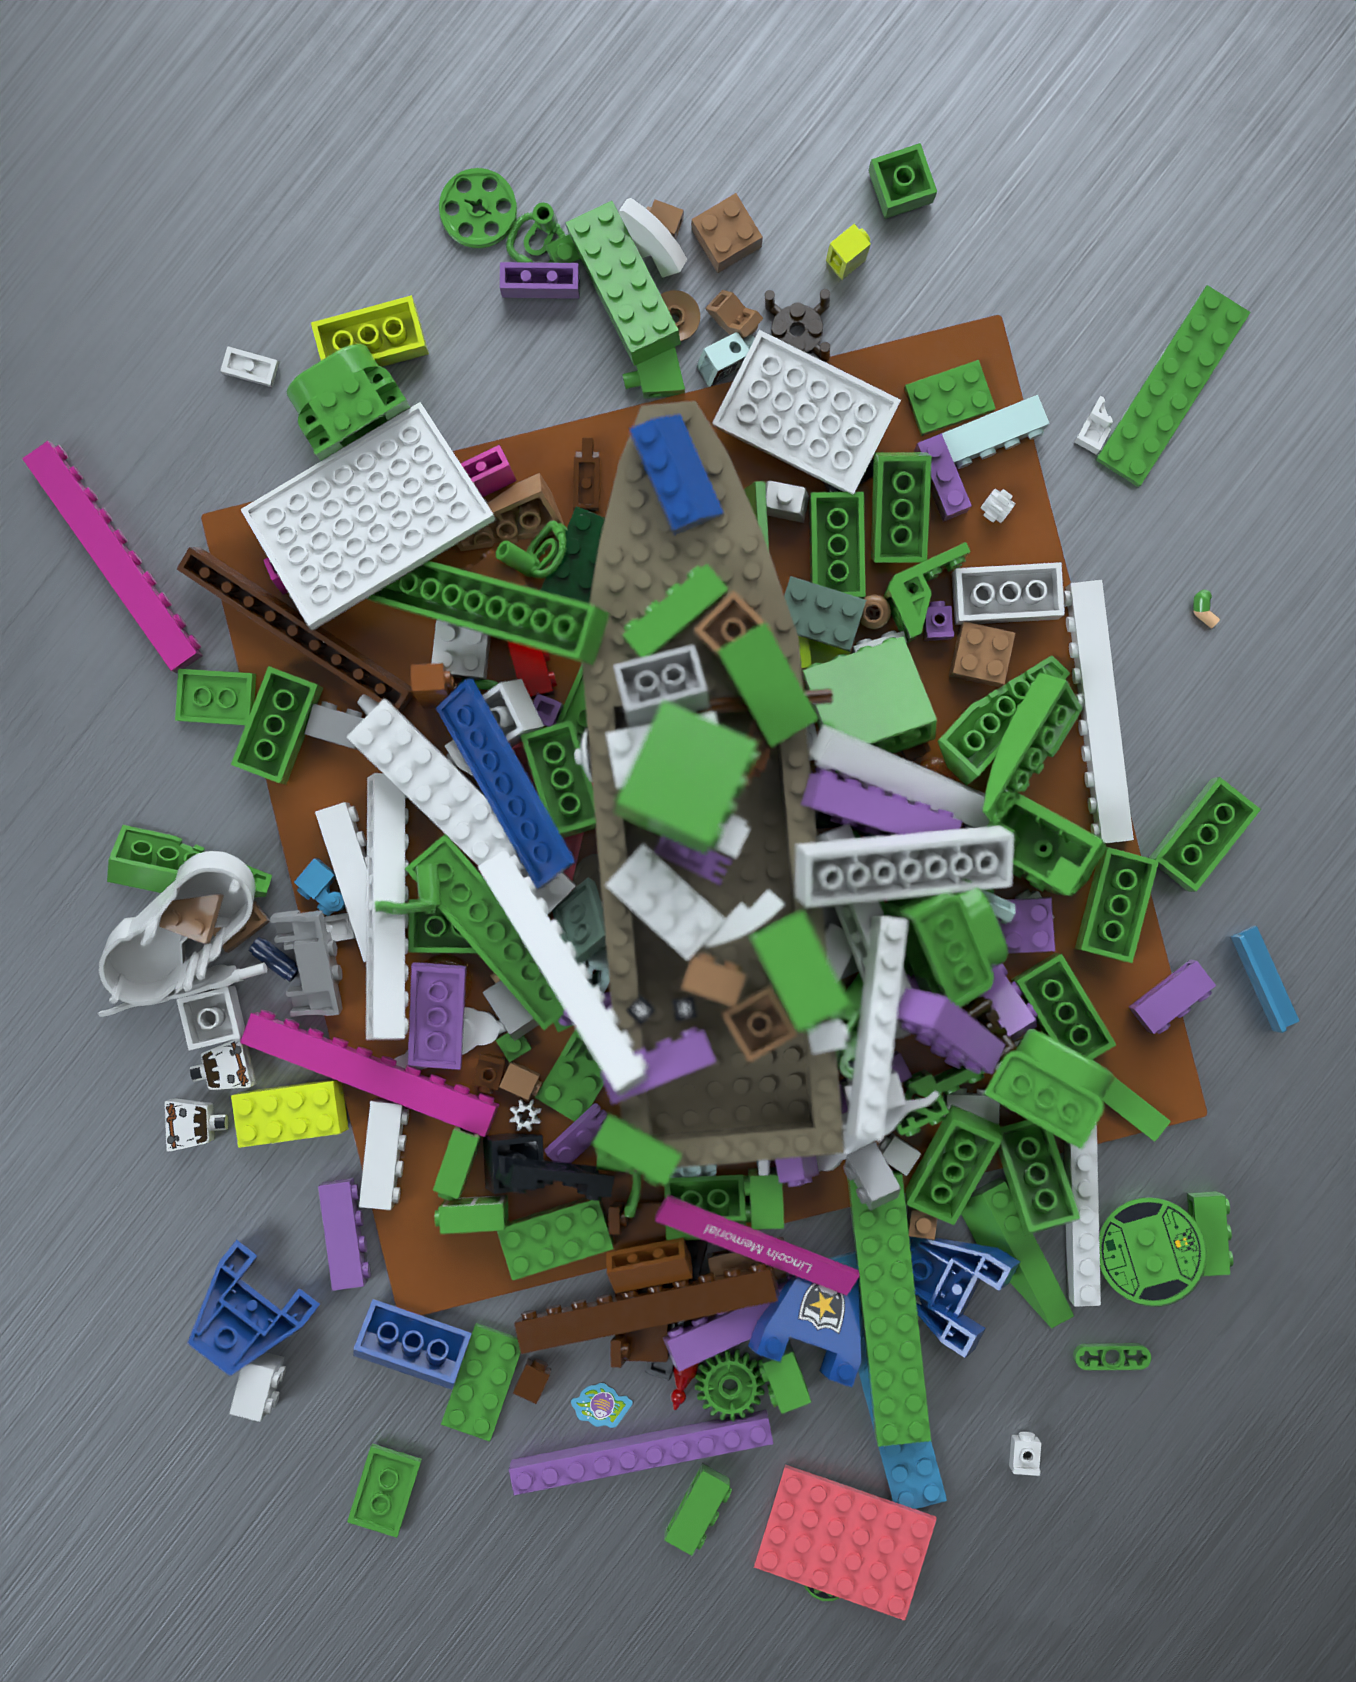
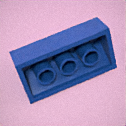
(675, 472)
(412, 1344)

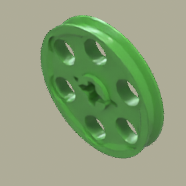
(475, 196)

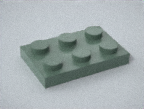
(823, 613)
(582, 920)

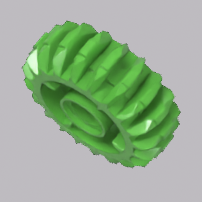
(729, 1400)

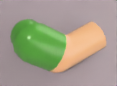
(1201, 608)

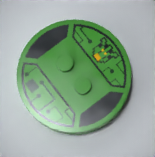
(1152, 1252)

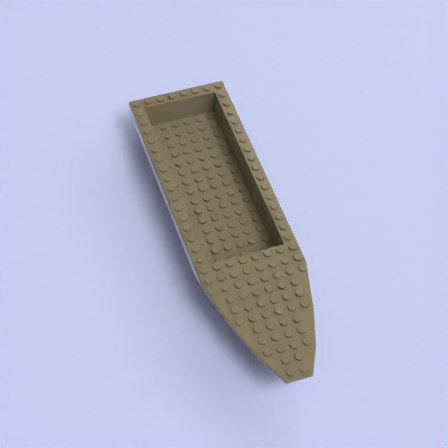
(789, 1096)

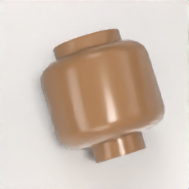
(873, 621)

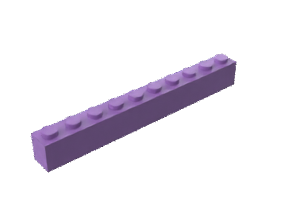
(640, 1452)

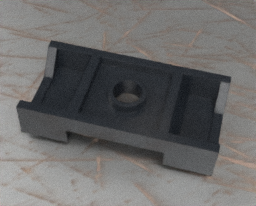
(525, 1173)

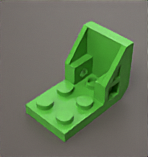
(911, 608)
(573, 1079)

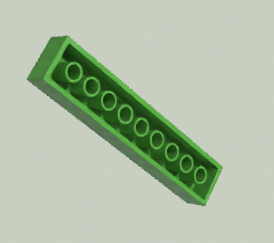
(499, 610)
(890, 1320)

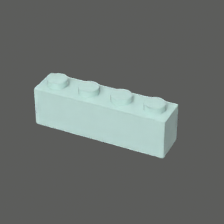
(996, 430)

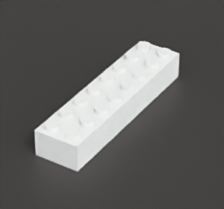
(903, 865)

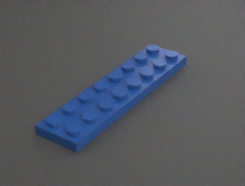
(505, 784)

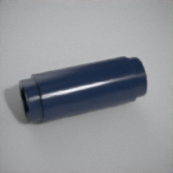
(274, 959)

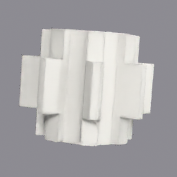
(998, 505)
(533, 1112)

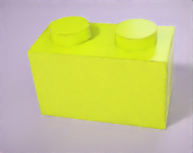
(848, 251)

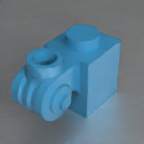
(315, 883)

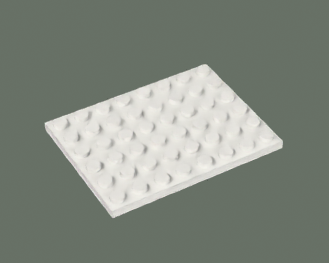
(367, 515)

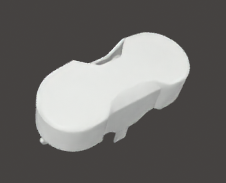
(148, 961)

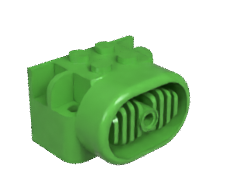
(344, 399)
(1050, 848)
(952, 943)
(1052, 1087)

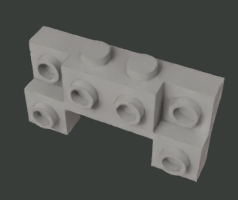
(315, 961)

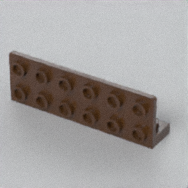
(630, 1232)

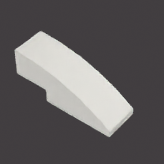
(652, 238)
(744, 920)

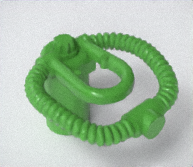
(545, 220)
(526, 561)
(428, 894)
(613, 1165)

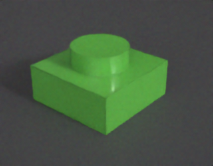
(562, 250)
(511, 1048)

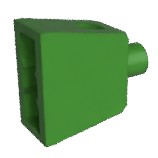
(657, 376)

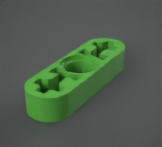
(1131, 1349)

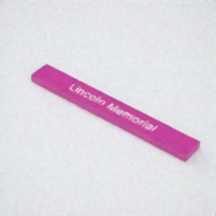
(756, 1245)

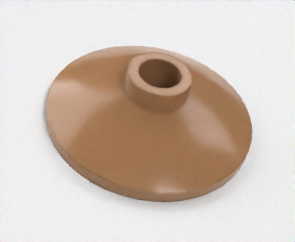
(686, 308)

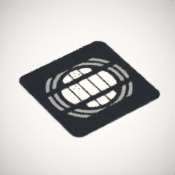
(684, 1008)
(641, 1010)

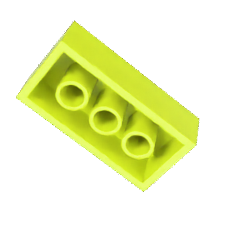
(387, 329)
(289, 1112)

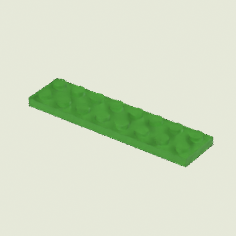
(1172, 386)
(488, 929)

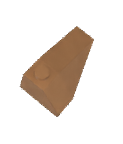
(518, 513)

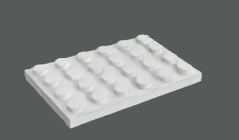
(806, 412)

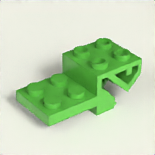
(924, 1084)

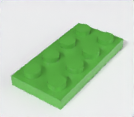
(482, 1382)

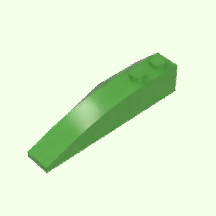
(979, 731)
(1031, 737)
(153, 859)
(995, 1223)

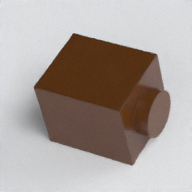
(532, 1380)

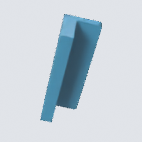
(1265, 979)

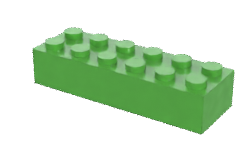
(623, 283)

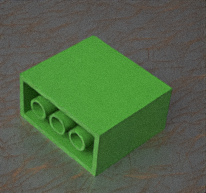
(875, 696)
(686, 778)
(799, 971)

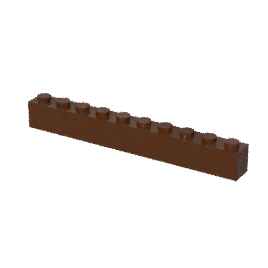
(293, 629)
(646, 1308)

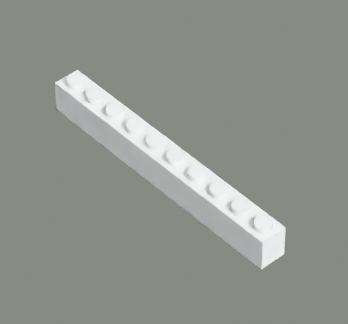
(1100, 712)
(386, 931)
(563, 972)

